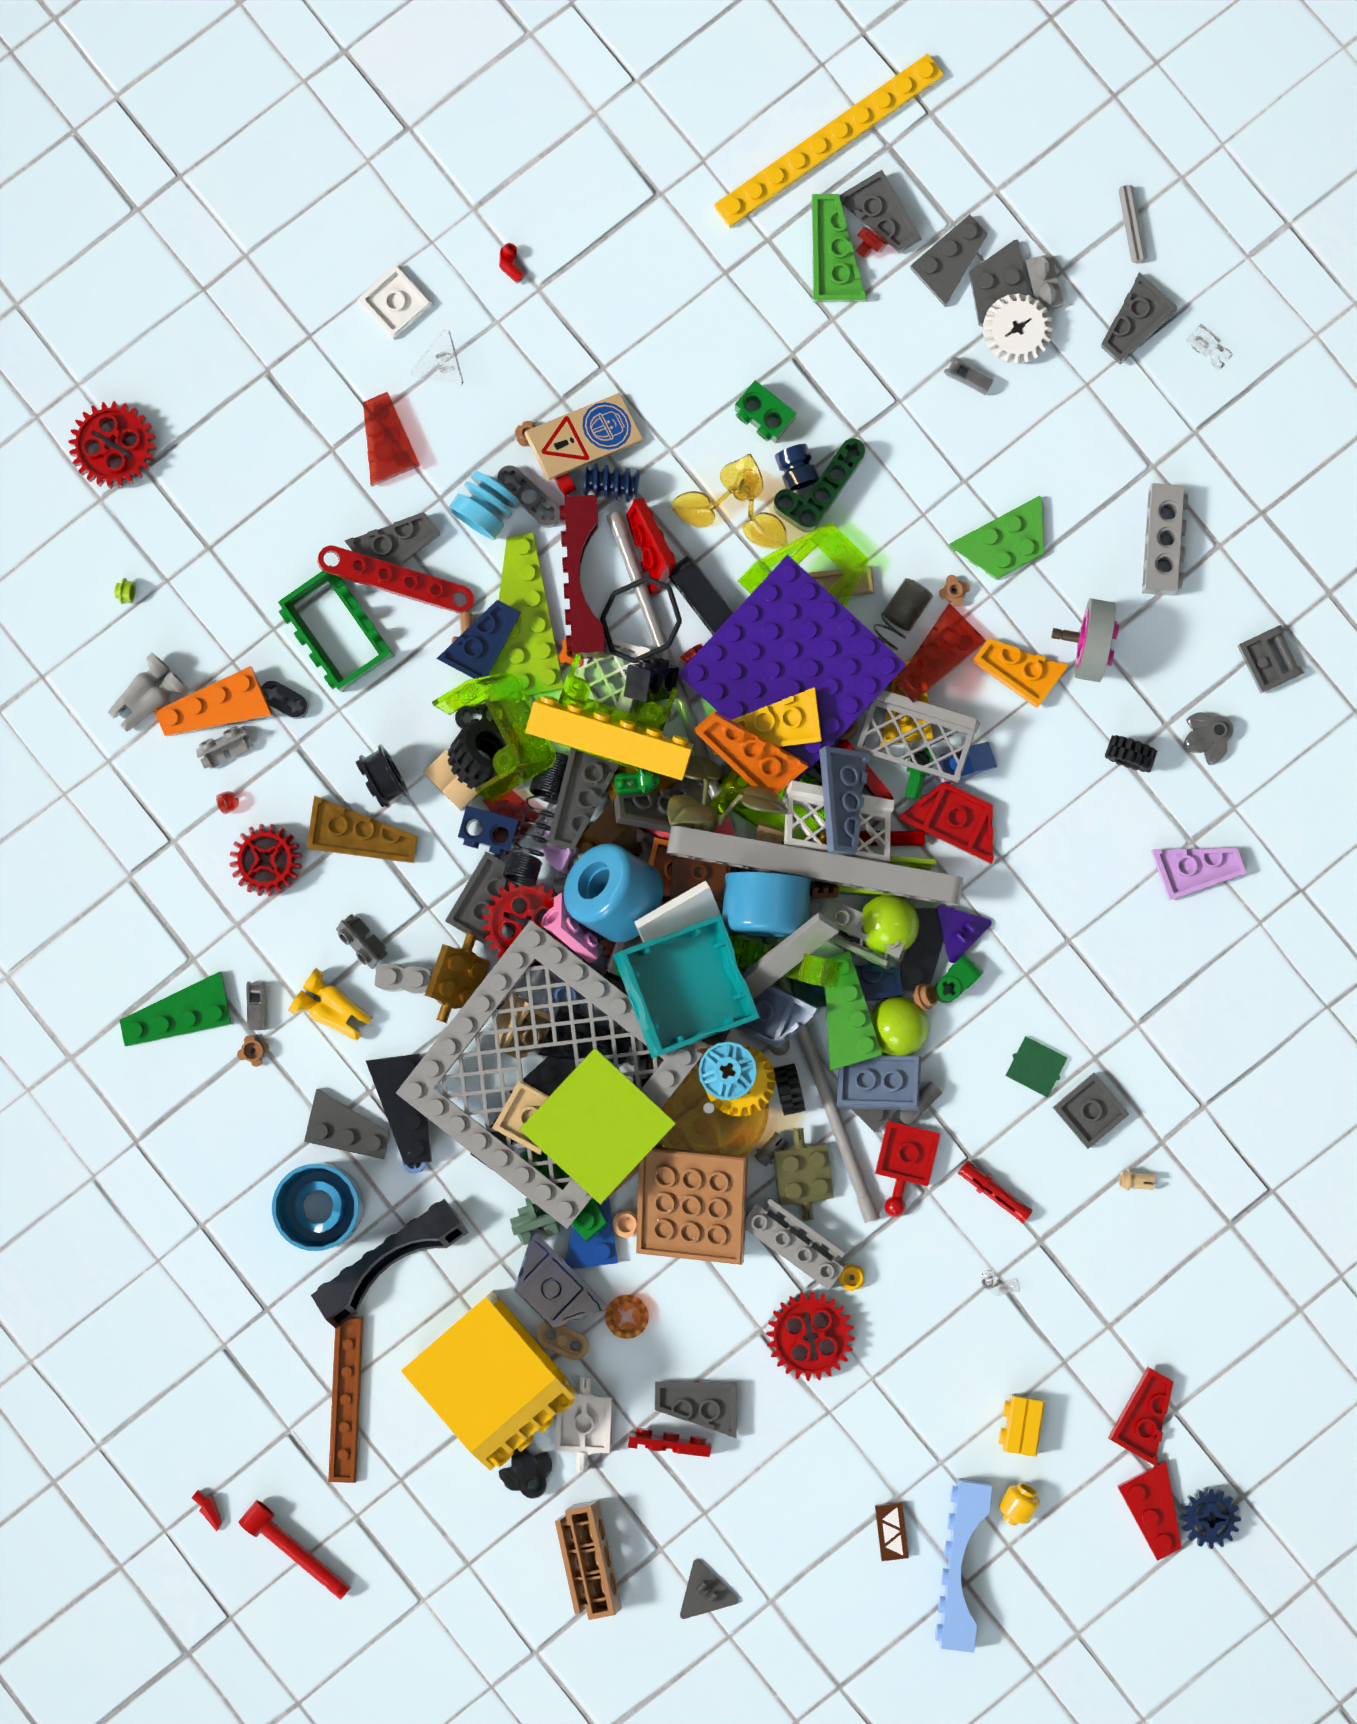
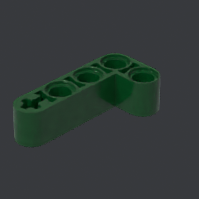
(824, 483)

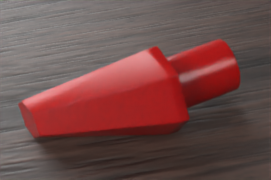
(208, 1509)

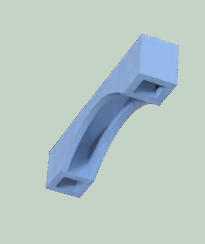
(970, 1508)

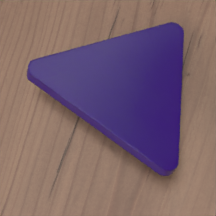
(959, 930)

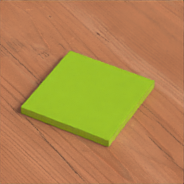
(597, 1126)

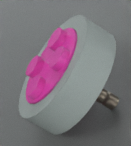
(1093, 639)

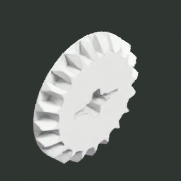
(1017, 347)

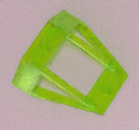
(832, 544)

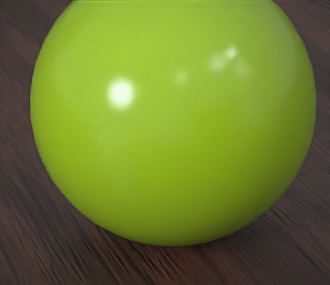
(888, 921)
(900, 1026)

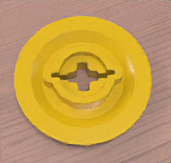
(759, 1092)

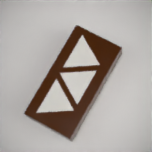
(891, 1531)

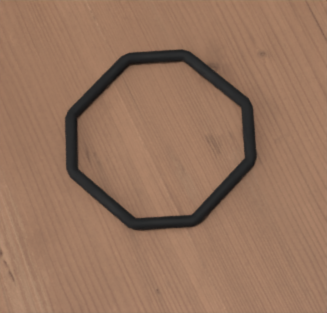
(626, 588)

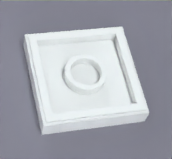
(394, 302)

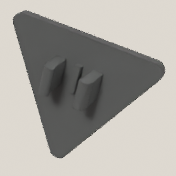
(705, 1592)

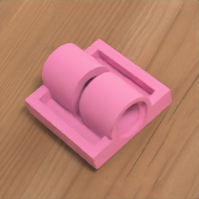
(571, 933)

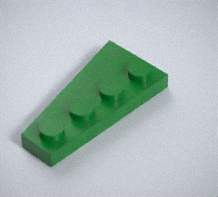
(184, 1012)

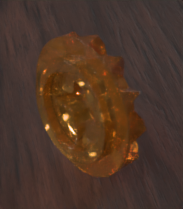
(627, 1329)

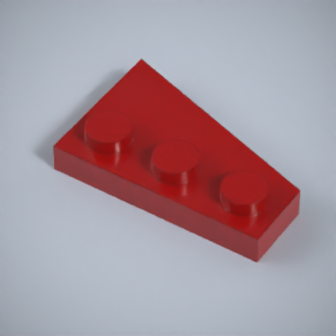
(1143, 1416)
(1153, 1509)

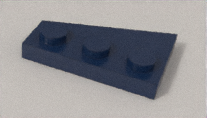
(482, 642)

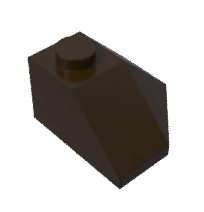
(608, 831)

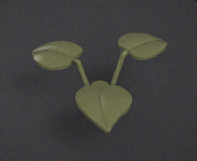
(706, 818)

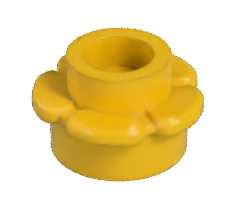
(858, 1280)

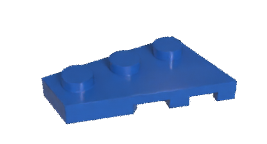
(599, 1250)

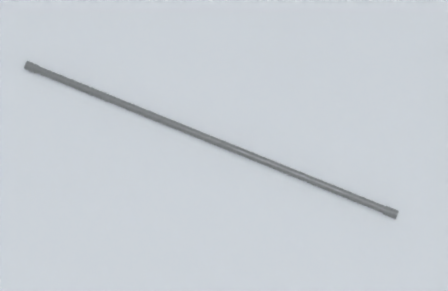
(864, 1198)

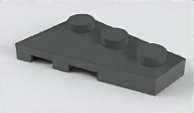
(949, 258)
(397, 541)
(701, 1403)

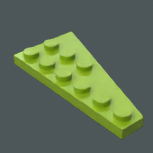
(531, 646)

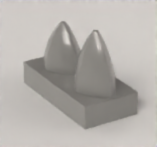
(1044, 281)

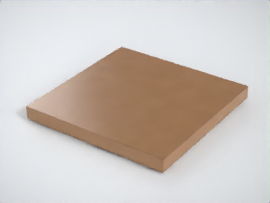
(692, 1205)

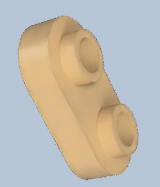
(562, 1341)

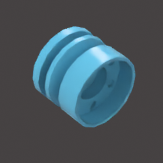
(483, 506)
(719, 1056)

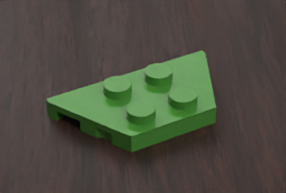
(1006, 541)

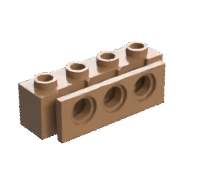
(594, 1559)

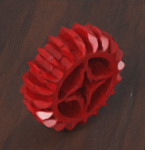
(275, 851)

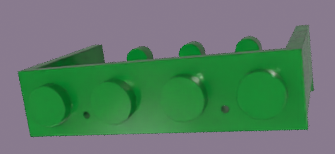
(318, 654)

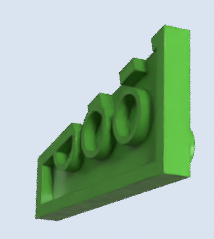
(833, 258)
(849, 1024)

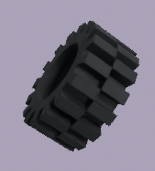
(1131, 753)
(789, 1089)

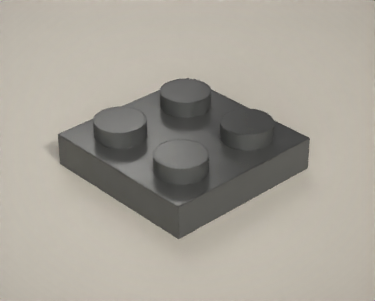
(1090, 1110)

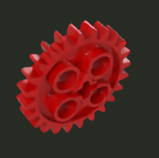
(125, 425)
(534, 899)
(834, 1330)

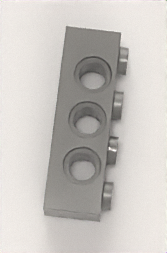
(1155, 580)

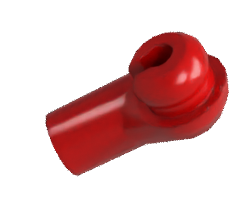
(507, 263)

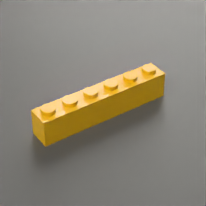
(609, 738)

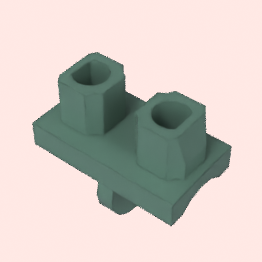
(530, 1218)

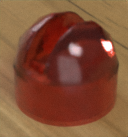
(227, 802)

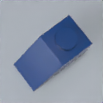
(978, 760)

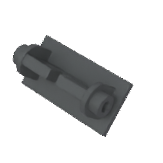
(367, 951)

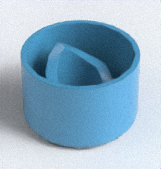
(612, 891)
(765, 903)
(289, 1207)

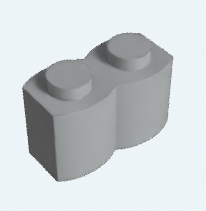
(395, 978)

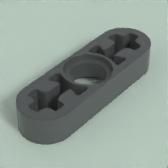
(548, 505)

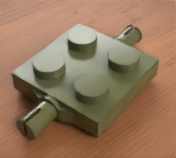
(803, 1174)

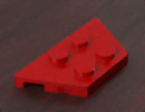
(954, 819)

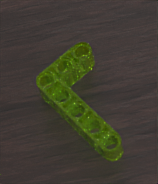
(811, 969)

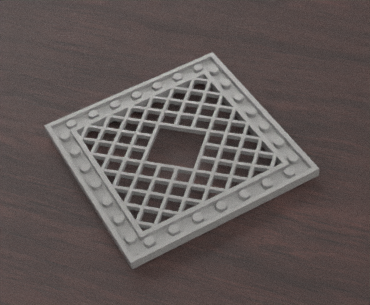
(421, 1084)

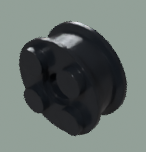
(383, 777)

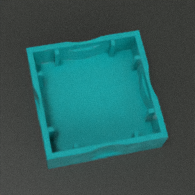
(685, 986)

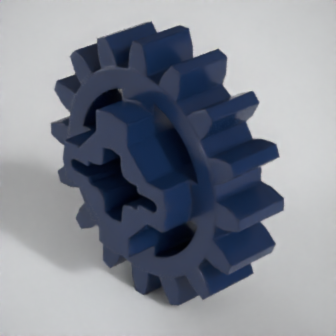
(1210, 1530)

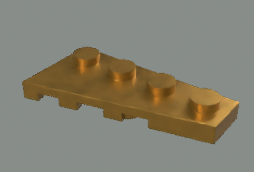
(351, 833)

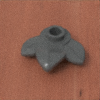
(1205, 739)

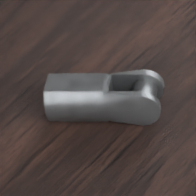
(973, 377)
(255, 1011)
(927, 1098)

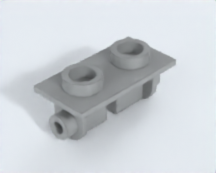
(214, 750)

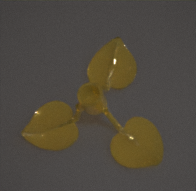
(745, 482)

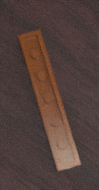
(346, 1401)

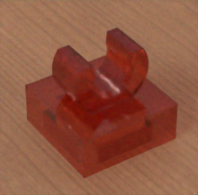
(870, 242)

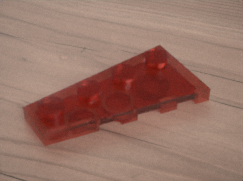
(942, 651)

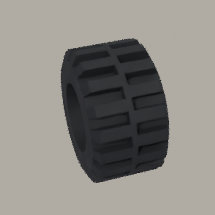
(464, 753)

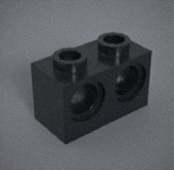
(651, 680)

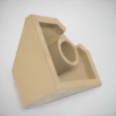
(523, 1018)

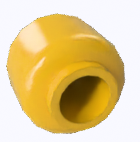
(1019, 1504)

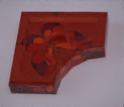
(511, 806)

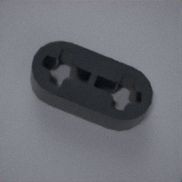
(289, 694)

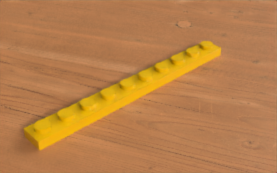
(828, 140)

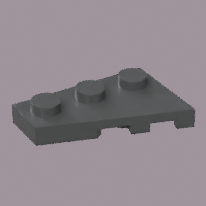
(881, 211)
(1137, 320)
(647, 809)
(476, 894)
(343, 1129)

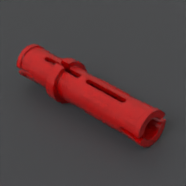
(994, 1191)

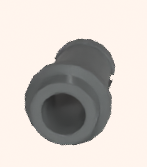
(765, 1154)

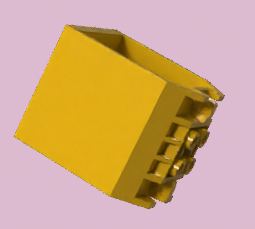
(491, 1382)

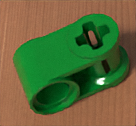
(959, 976)

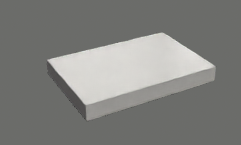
(685, 910)

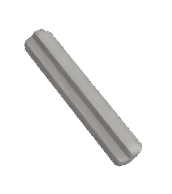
(1132, 224)

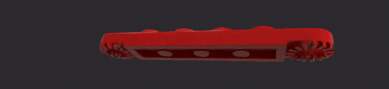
(395, 579)

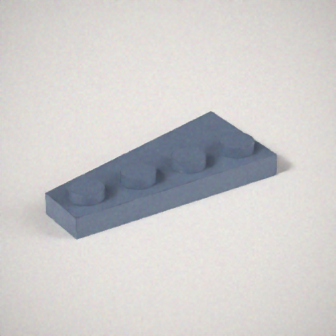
(842, 786)

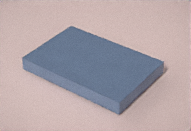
(881, 1084)

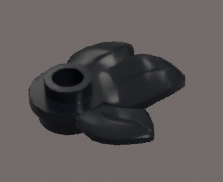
(526, 1468)

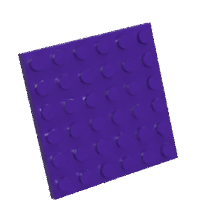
(787, 642)

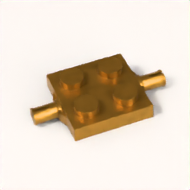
(456, 976)

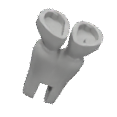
(143, 696)

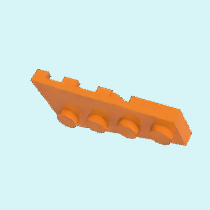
(221, 703)
(749, 754)

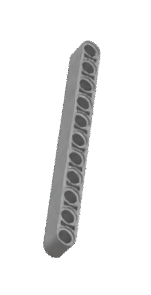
(815, 865)

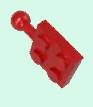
(908, 1157)

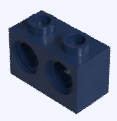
(491, 823)

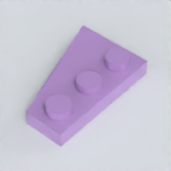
(1195, 869)

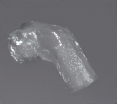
(996, 1285)

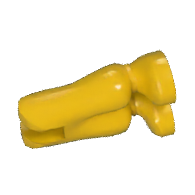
(332, 1009)

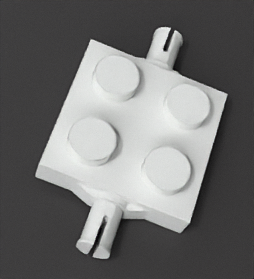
(584, 1425)

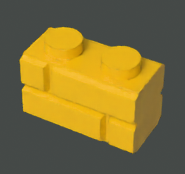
(1022, 1425)

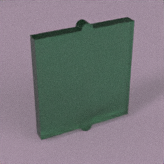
(1036, 1066)

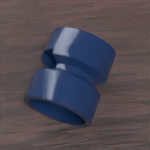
(796, 465)

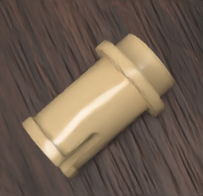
(1136, 1180)

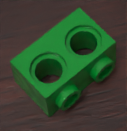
(770, 407)

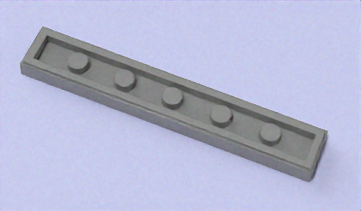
(789, 953)

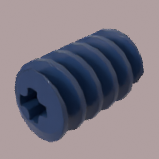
(611, 482)

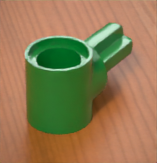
(917, 778)

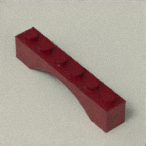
(581, 524)

